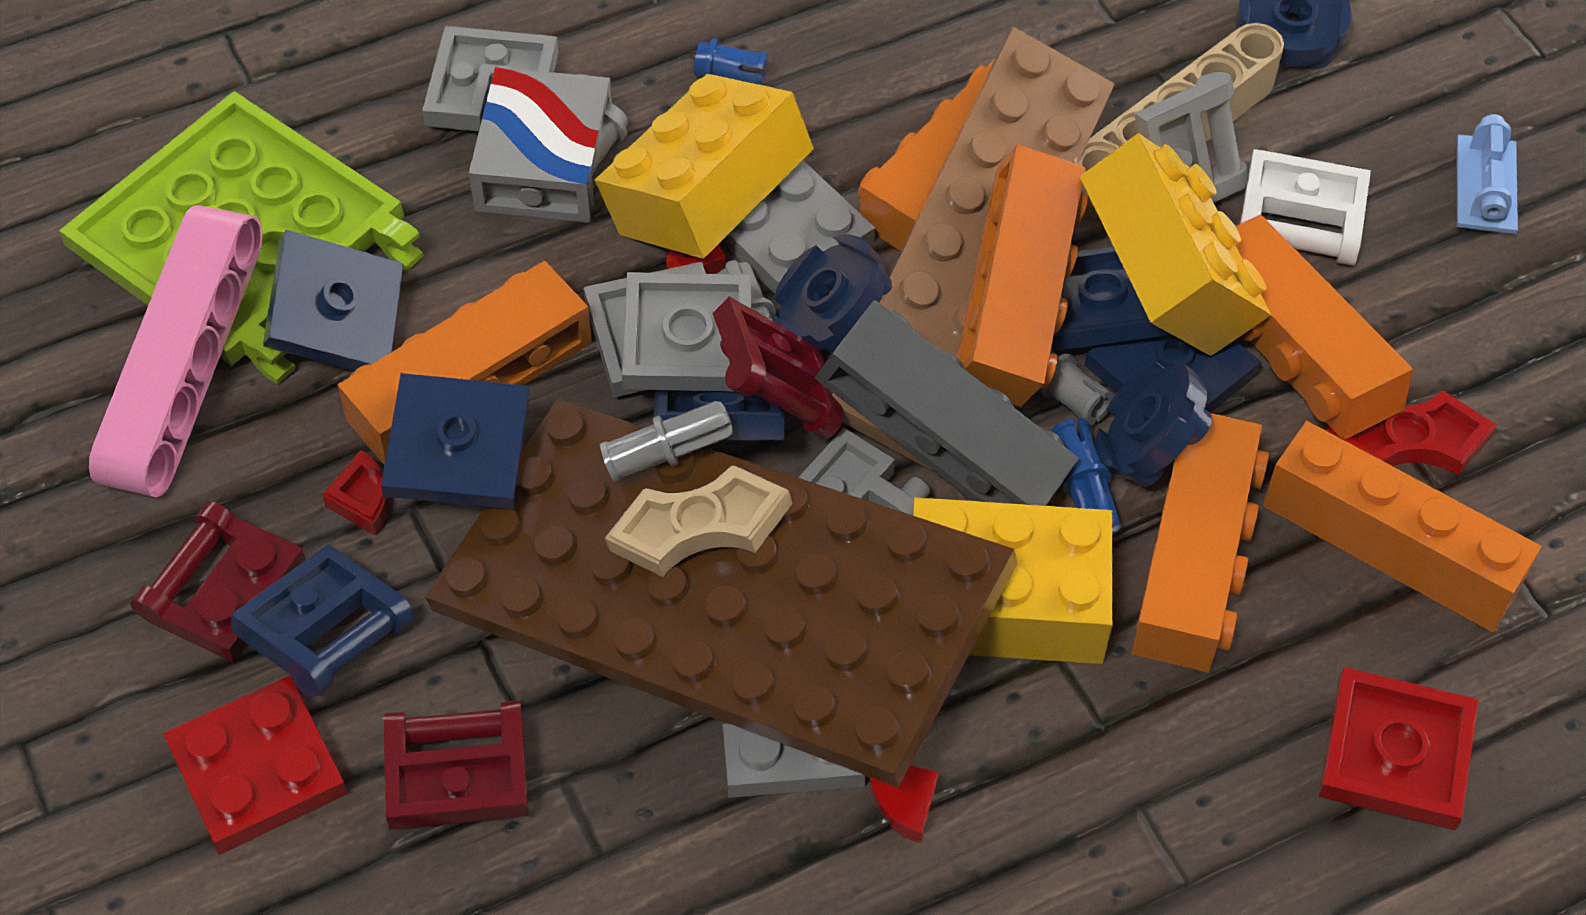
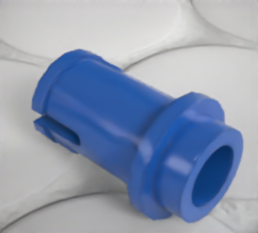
(728, 62)

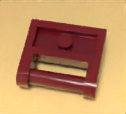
(776, 367)
(245, 570)
(455, 782)

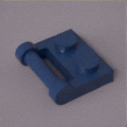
(309, 604)

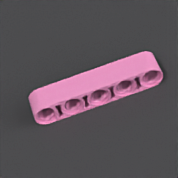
(176, 351)

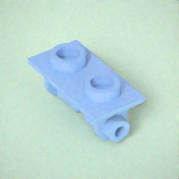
(1487, 178)

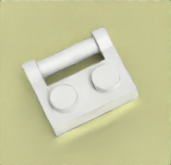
(1312, 193)

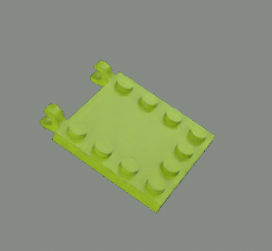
(246, 165)

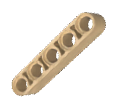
(1247, 55)

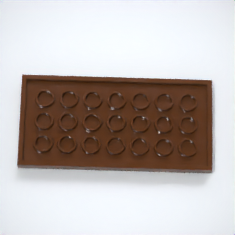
(817, 640)

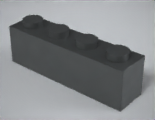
(944, 413)

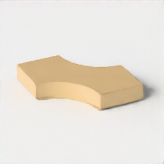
(728, 512)

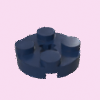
(1308, 42)
(853, 275)
(1154, 421)

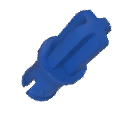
(1088, 477)

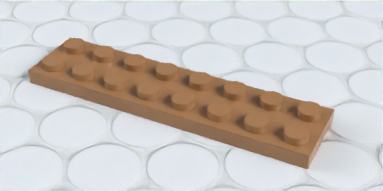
(1027, 100)

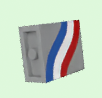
(539, 144)

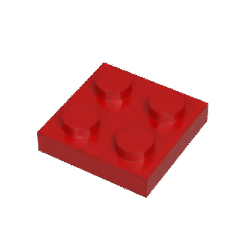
(1399, 748)
(255, 764)

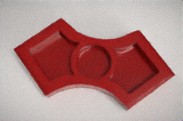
(1431, 433)

